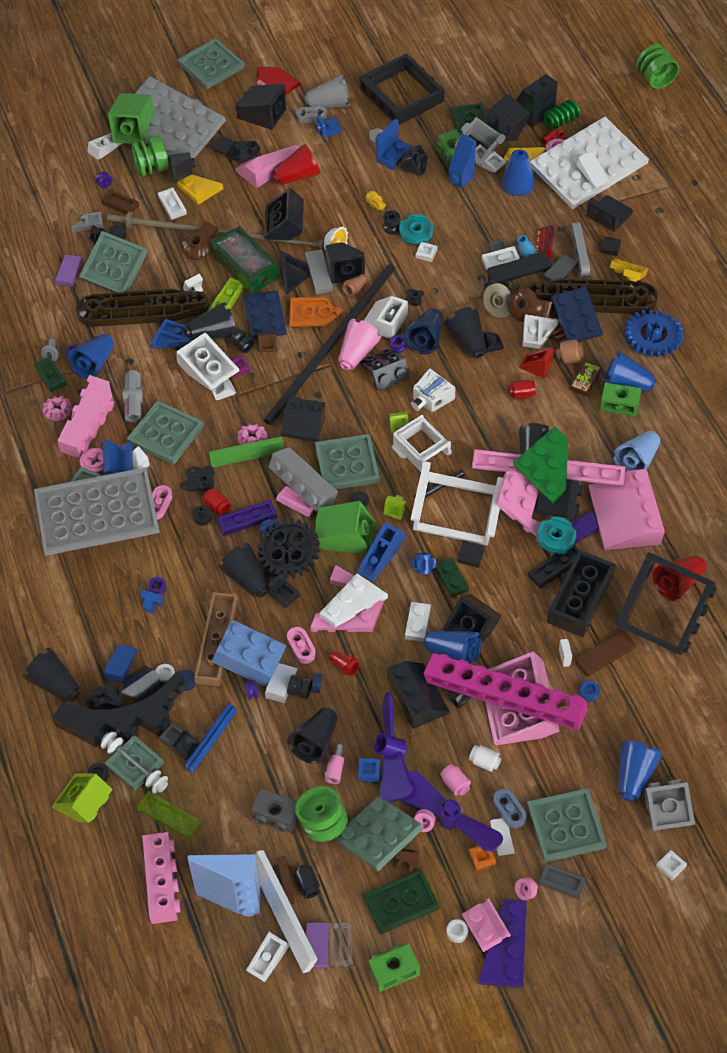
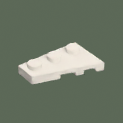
(353, 598)

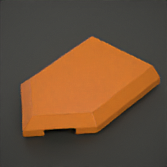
(312, 312)

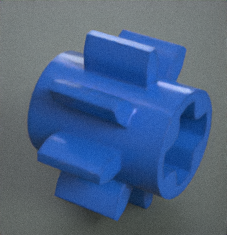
(423, 563)

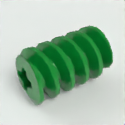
(561, 114)

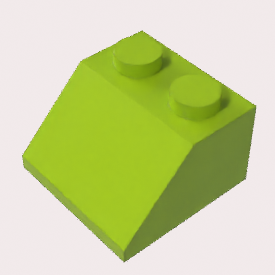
(83, 797)

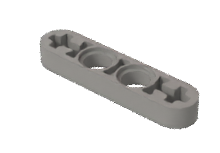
(580, 249)

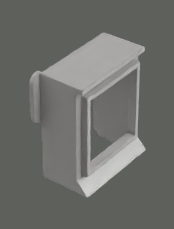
(485, 135)

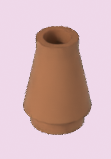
(353, 286)

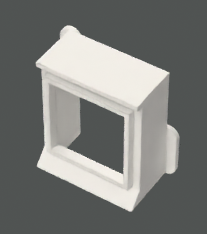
(406, 450)

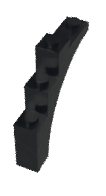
(149, 713)

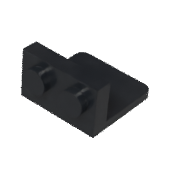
(608, 212)
(386, 368)
(565, 505)

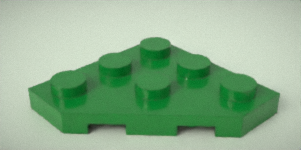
(546, 464)

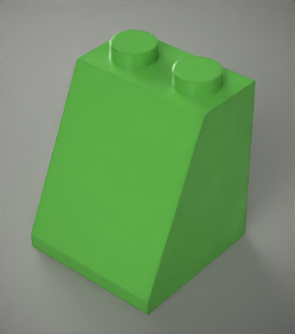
(131, 118)
(345, 528)

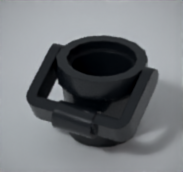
(415, 162)
(107, 697)

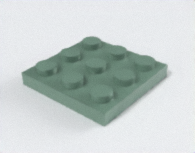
(211, 63)
(113, 263)
(165, 432)
(347, 461)
(566, 825)
(378, 833)

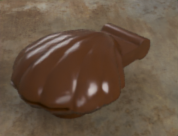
(198, 243)
(526, 302)

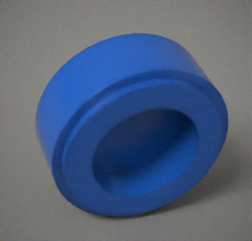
(589, 691)

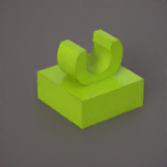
(397, 421)
(395, 507)

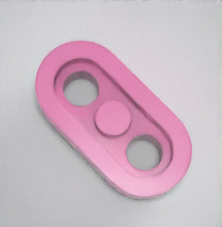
(161, 504)
(302, 646)

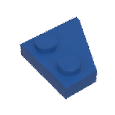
(170, 335)

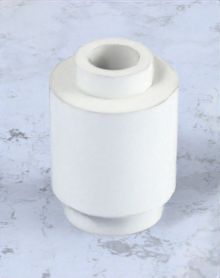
(485, 758)

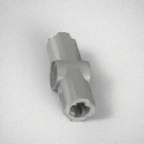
(133, 396)

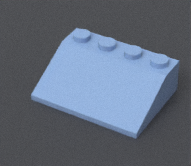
(227, 881)

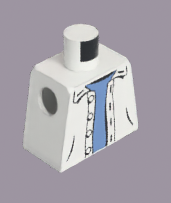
(432, 392)

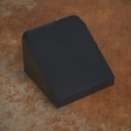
(224, 145)
(492, 342)

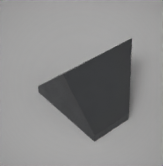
(292, 270)
(142, 683)

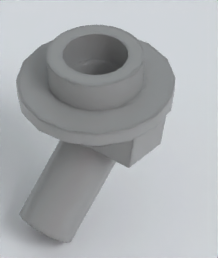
(50, 350)

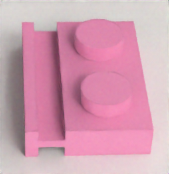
(486, 925)

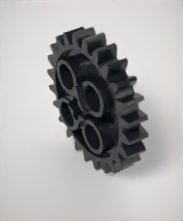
(271, 548)

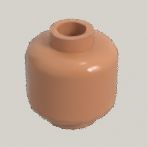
(570, 351)

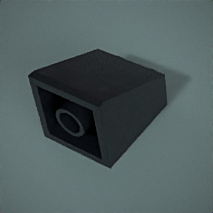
(539, 98)
(263, 105)

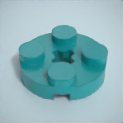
(408, 232)
(556, 544)

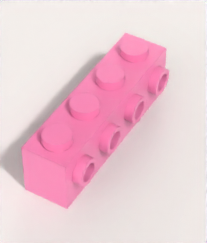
(160, 878)

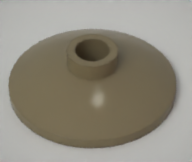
(501, 295)

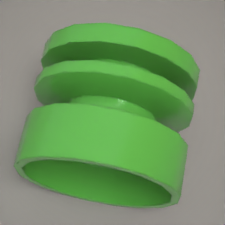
(657, 66)
(150, 156)

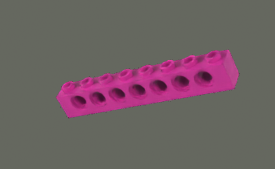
(570, 717)

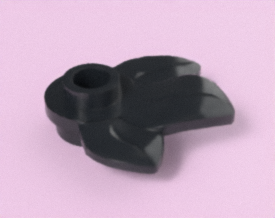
(244, 150)
(199, 478)

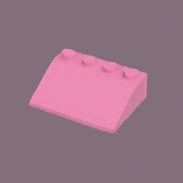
(627, 512)
(513, 726)

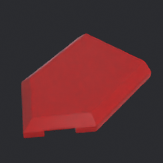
(276, 75)

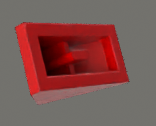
(538, 362)

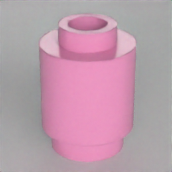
(455, 780)

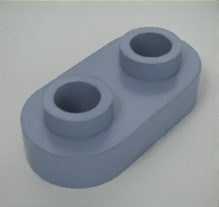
(510, 809)

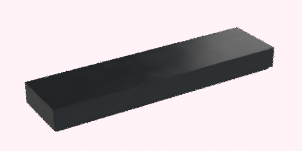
(519, 268)

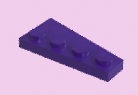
(506, 959)

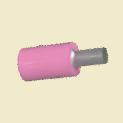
(335, 766)

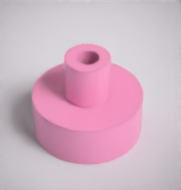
(426, 819)
(526, 888)

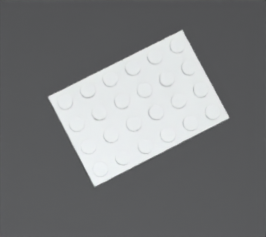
(608, 144)

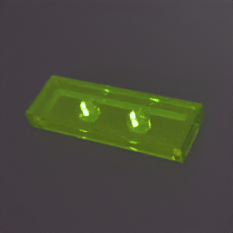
(169, 815)

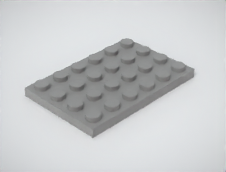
(179, 119)
(96, 511)

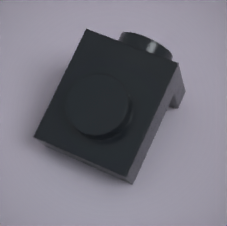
(282, 590)

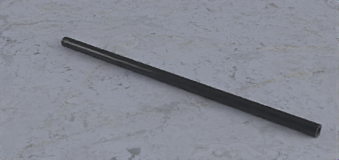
(329, 344)

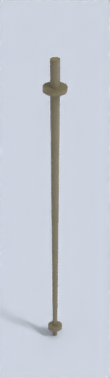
(129, 220)

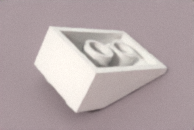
(206, 362)

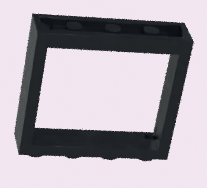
(369, 81)
(637, 587)

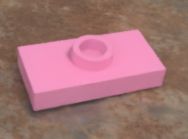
(294, 501)

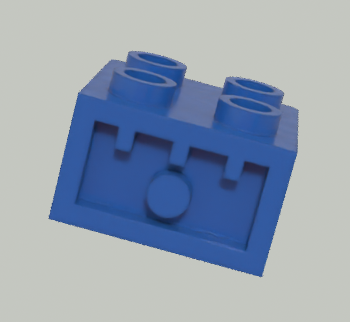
(389, 147)

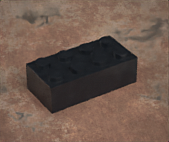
(581, 593)

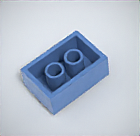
(249, 653)

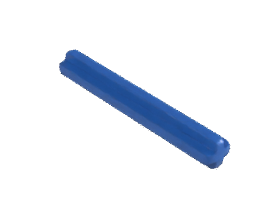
(210, 738)

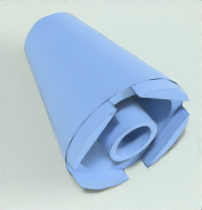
(637, 452)

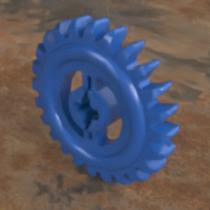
(655, 324)

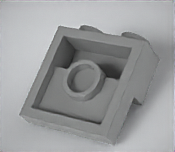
(669, 805)

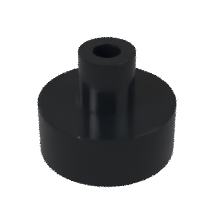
(202, 515)

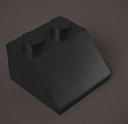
(508, 117)
(344, 262)
(303, 419)
(472, 615)

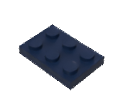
(264, 314)
(577, 315)

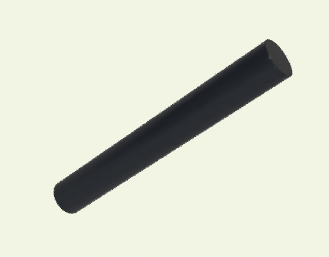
(434, 488)

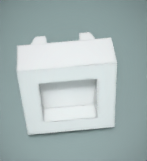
(193, 284)

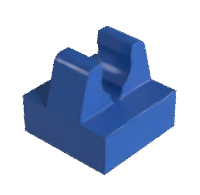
(151, 600)
(369, 770)

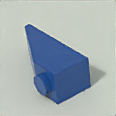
(463, 162)
(381, 551)

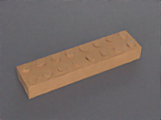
(220, 615)

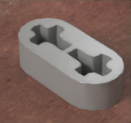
(310, 114)

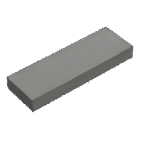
(319, 272)

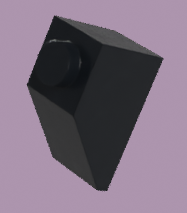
(182, 165)

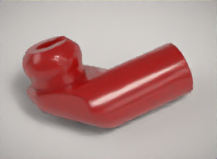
(553, 134)

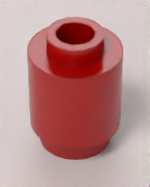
(522, 389)
(216, 501)

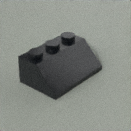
(284, 216)
(417, 697)

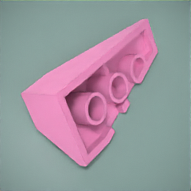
(260, 169)

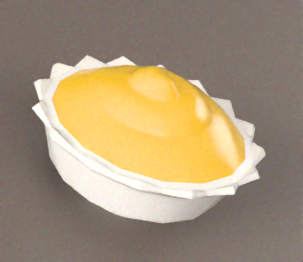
(336, 235)

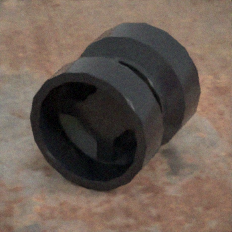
(391, 222)
(244, 342)
(297, 686)

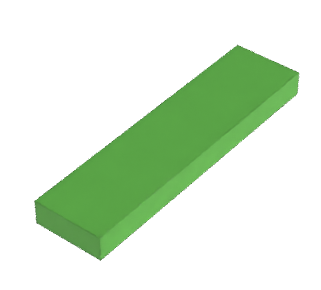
(245, 452)

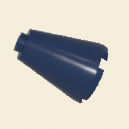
(425, 332)

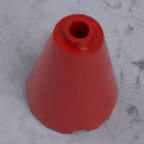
(297, 167)
(674, 584)

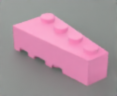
(86, 417)

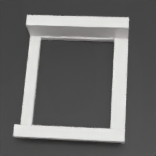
(427, 476)

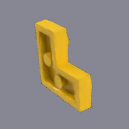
(632, 271)

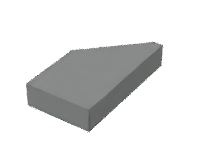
(87, 221)

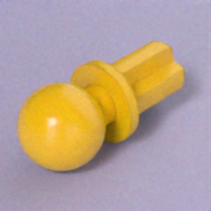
(375, 200)

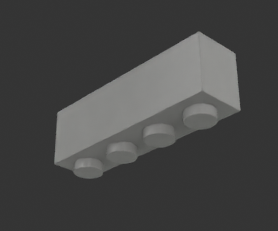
(302, 479)

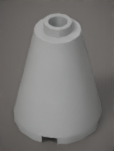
(329, 94)

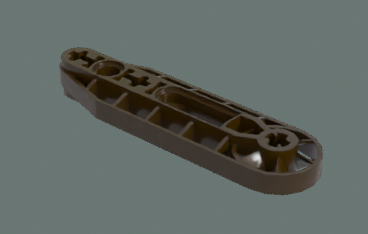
(605, 295)
(140, 307)

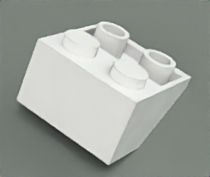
(388, 315)

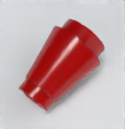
(346, 663)

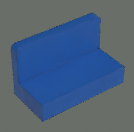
(117, 458)

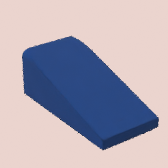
(120, 663)

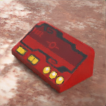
(545, 240)

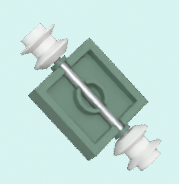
(134, 762)

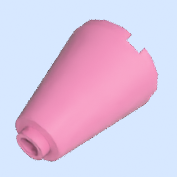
(357, 343)

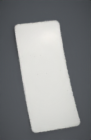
(507, 846)

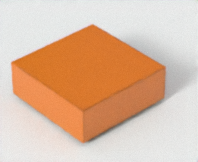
(481, 858)

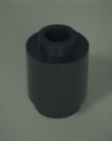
(306, 881)

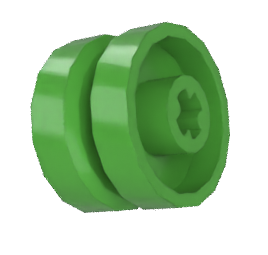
(321, 813)

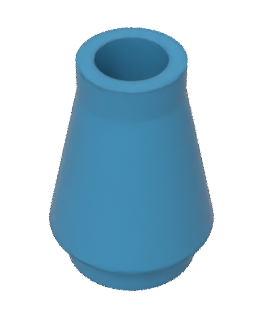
(526, 248)

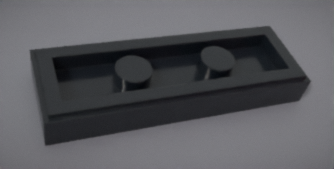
(553, 567)

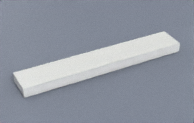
(284, 913)

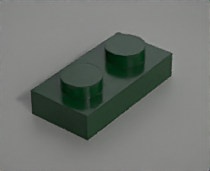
(50, 374)
(451, 577)

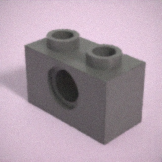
(268, 802)

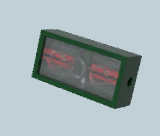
(245, 260)

